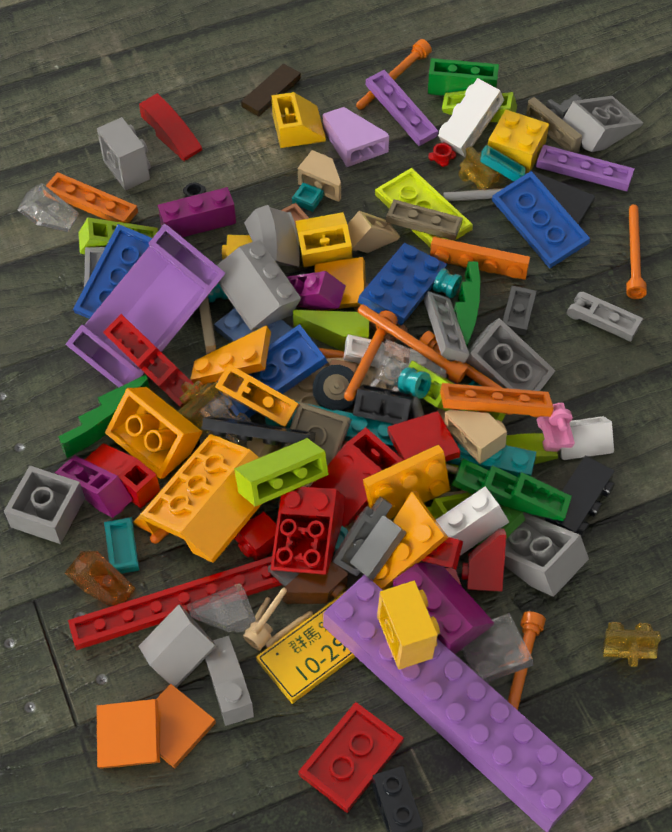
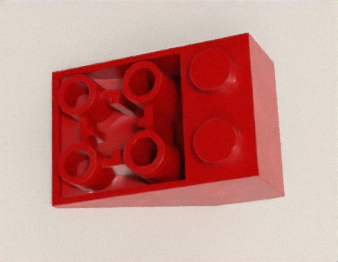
(357, 460)
(307, 530)

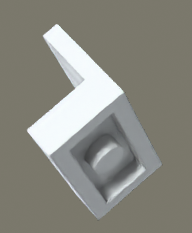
(591, 438)

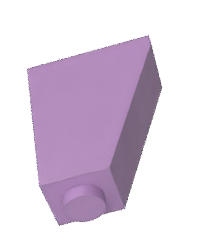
(354, 136)

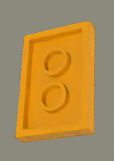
(419, 474)

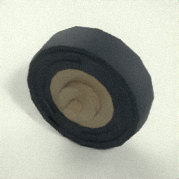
(330, 387)

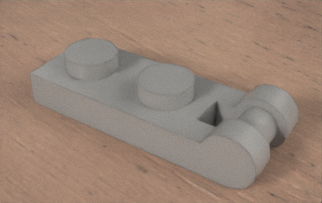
(605, 316)

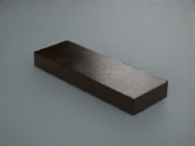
(277, 83)

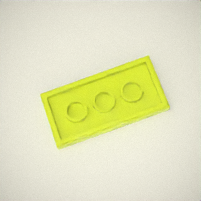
(413, 189)

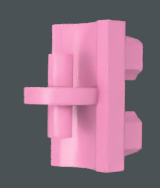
(557, 429)

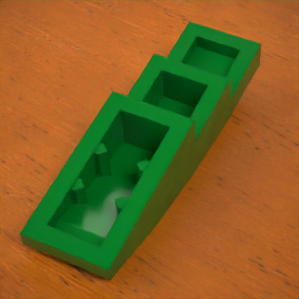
(469, 299)
(97, 420)
(514, 492)

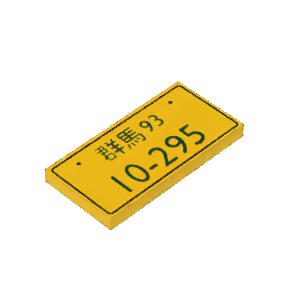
(304, 657)

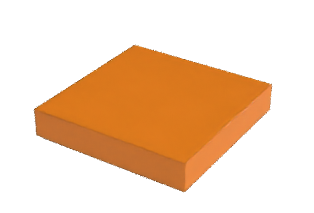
(180, 725)
(128, 734)

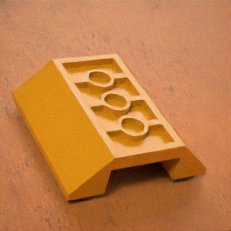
(203, 499)

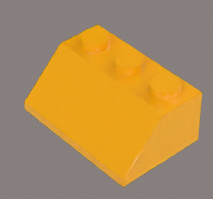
(152, 431)

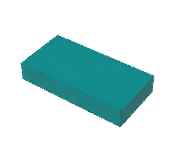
(502, 163)
(122, 545)

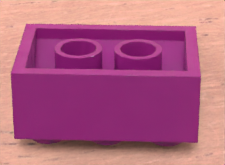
(455, 610)

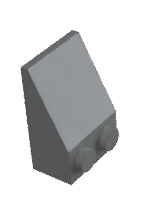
(601, 121)
(508, 359)
(544, 554)

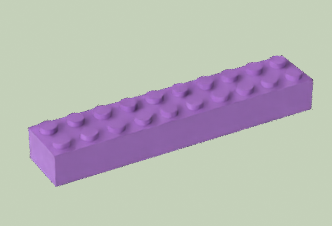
(464, 712)

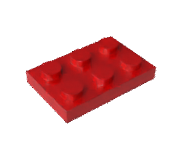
(351, 756)

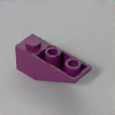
(318, 290)

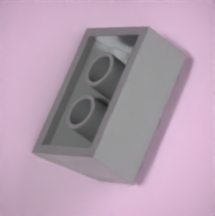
(257, 286)

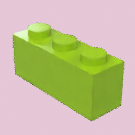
(281, 472)

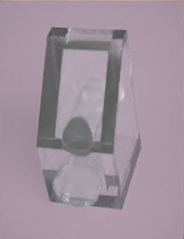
(47, 209)
(391, 363)
(224, 609)

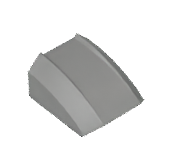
(277, 233)

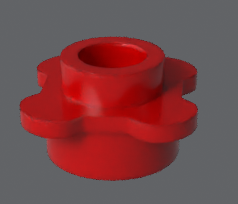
(442, 154)

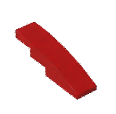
(147, 357)

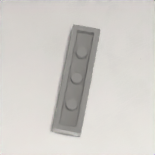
(446, 327)

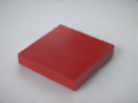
(422, 434)

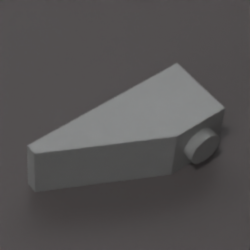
(229, 682)

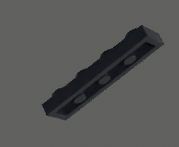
(247, 430)

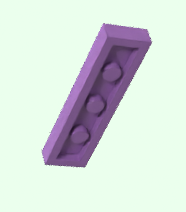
(401, 108)
(585, 167)

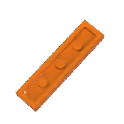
(92, 199)
(488, 259)
(496, 400)

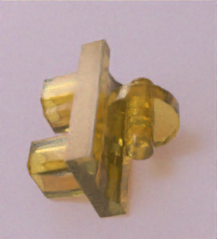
(476, 171)
(197, 400)
(631, 644)

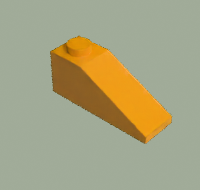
(256, 395)

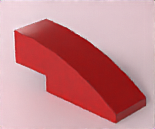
(169, 127)

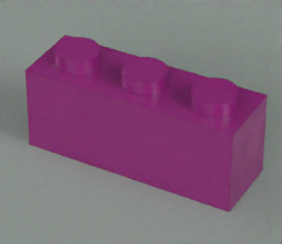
(199, 212)

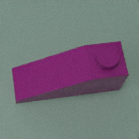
(99, 486)

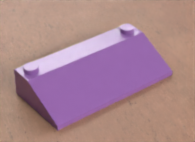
(154, 297)

